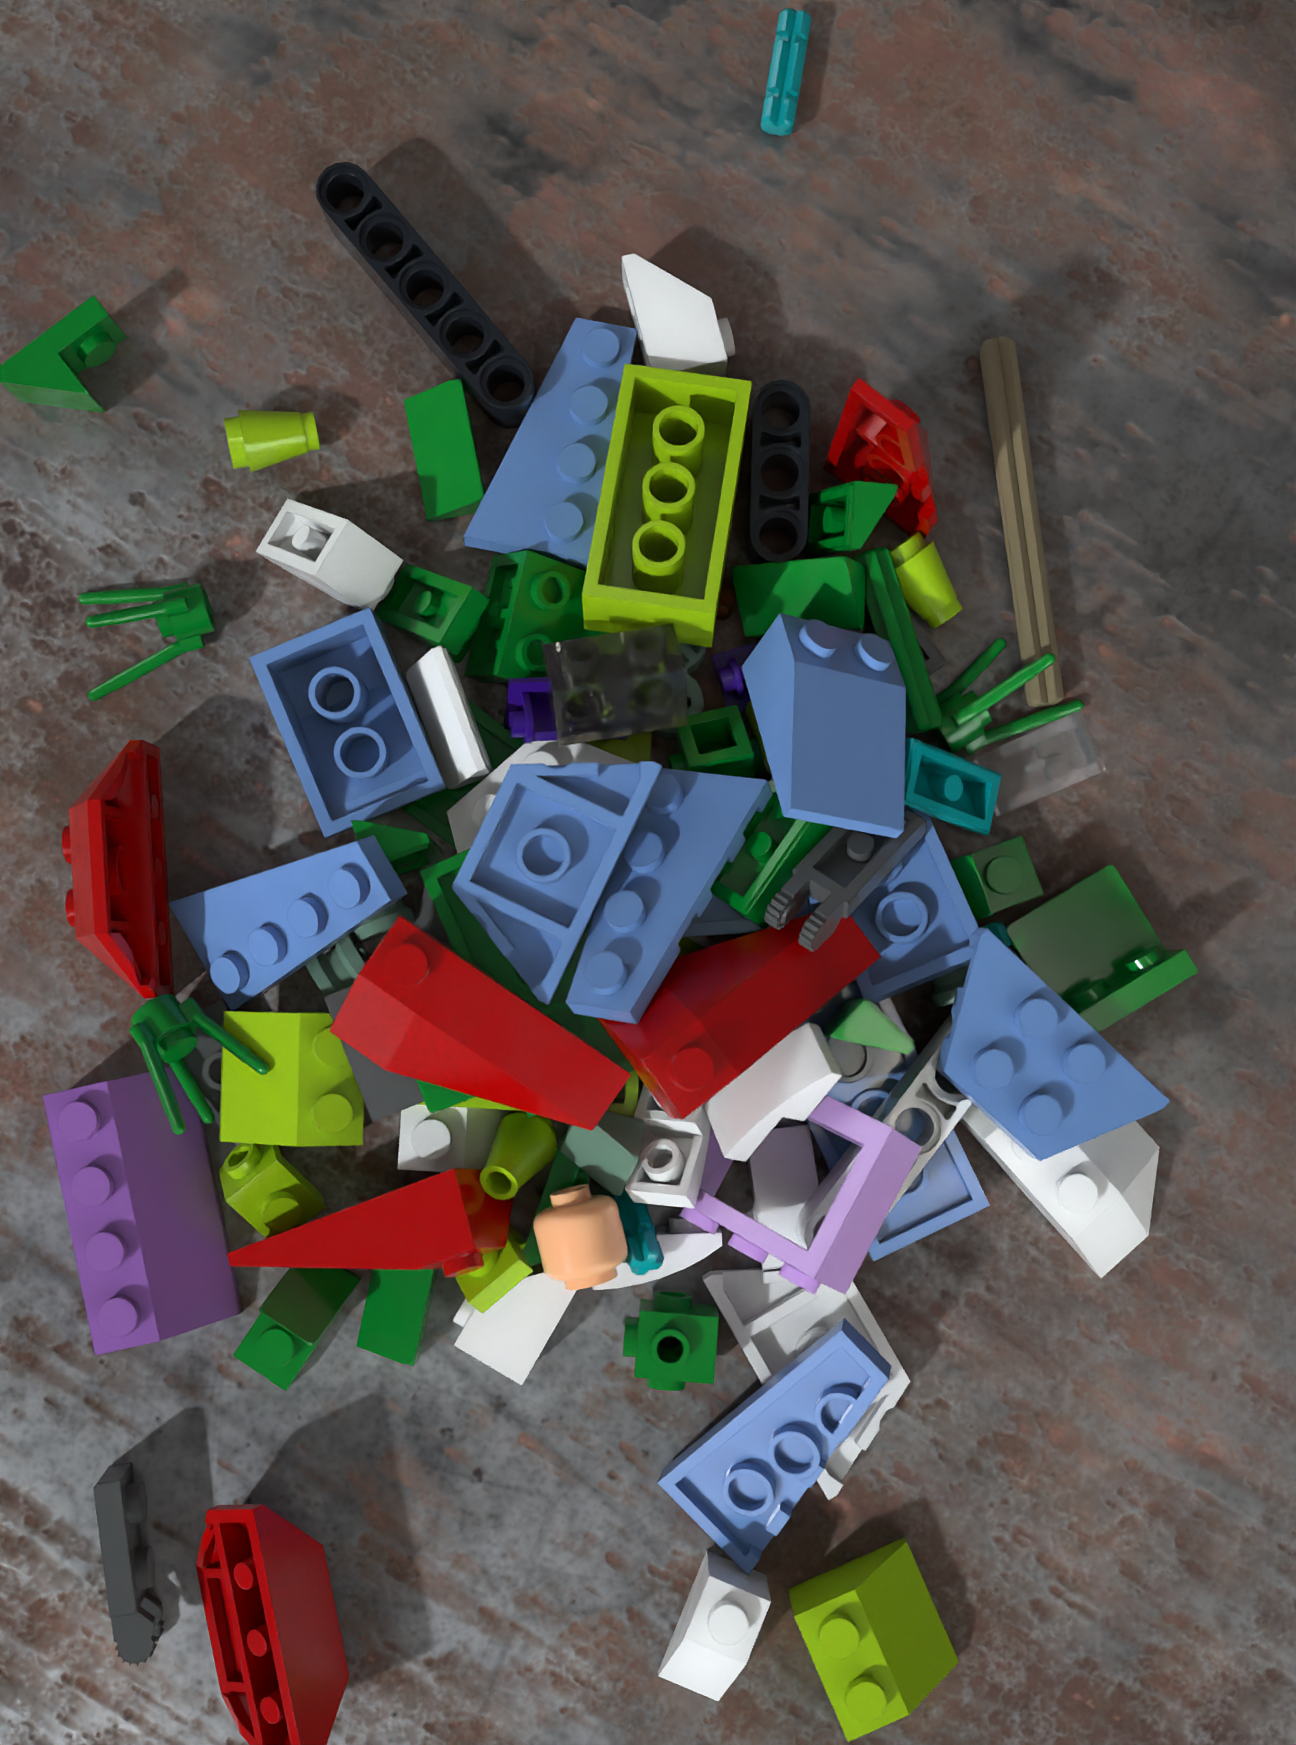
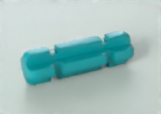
(785, 72)
(639, 1231)

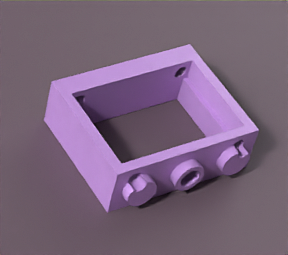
(851, 1219)

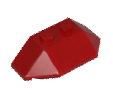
(122, 870)
(271, 1625)

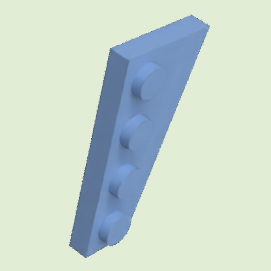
(557, 462)
(658, 887)
(284, 917)
(776, 1444)

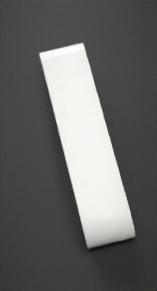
(914, 1090)

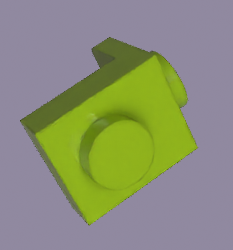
(268, 1189)
(500, 1274)

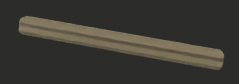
(1020, 516)

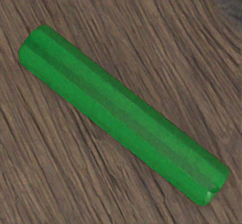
(893, 623)

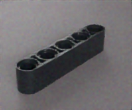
(417, 269)

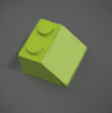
(306, 1093)
(873, 1637)

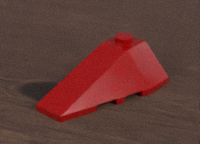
(886, 445)
(732, 1007)
(418, 1227)

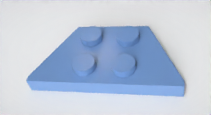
(549, 859)
(1035, 1058)

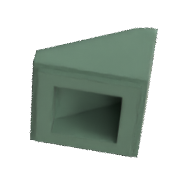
(607, 1151)

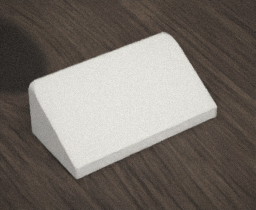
(448, 719)

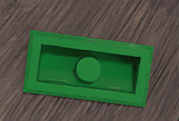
(445, 451)
(845, 516)
(807, 589)
(403, 847)
(765, 860)
(866, 1024)
(397, 1313)

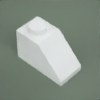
(675, 321)
(330, 555)
(447, 1138)
(516, 1326)
(716, 1627)

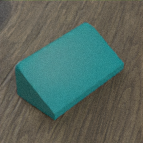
(949, 787)

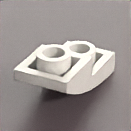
(780, 1084)
(670, 1155)
(782, 1182)
(681, 1247)

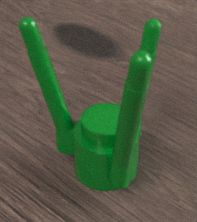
(178, 610)
(968, 714)
(168, 1031)

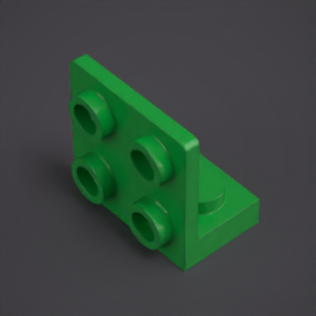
(529, 606)
(1098, 950)

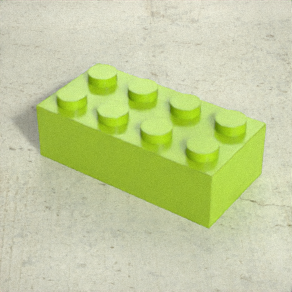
(666, 503)

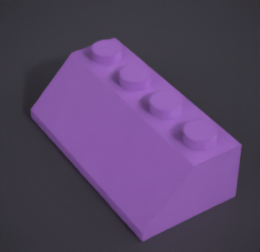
(141, 1212)

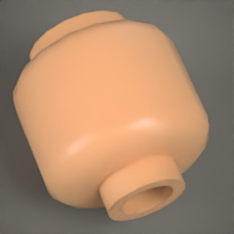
(580, 1238)

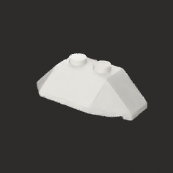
(1090, 1193)

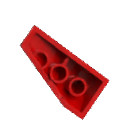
(457, 1027)

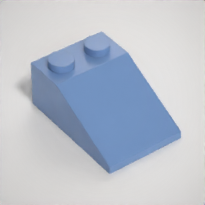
(349, 721)
(831, 724)

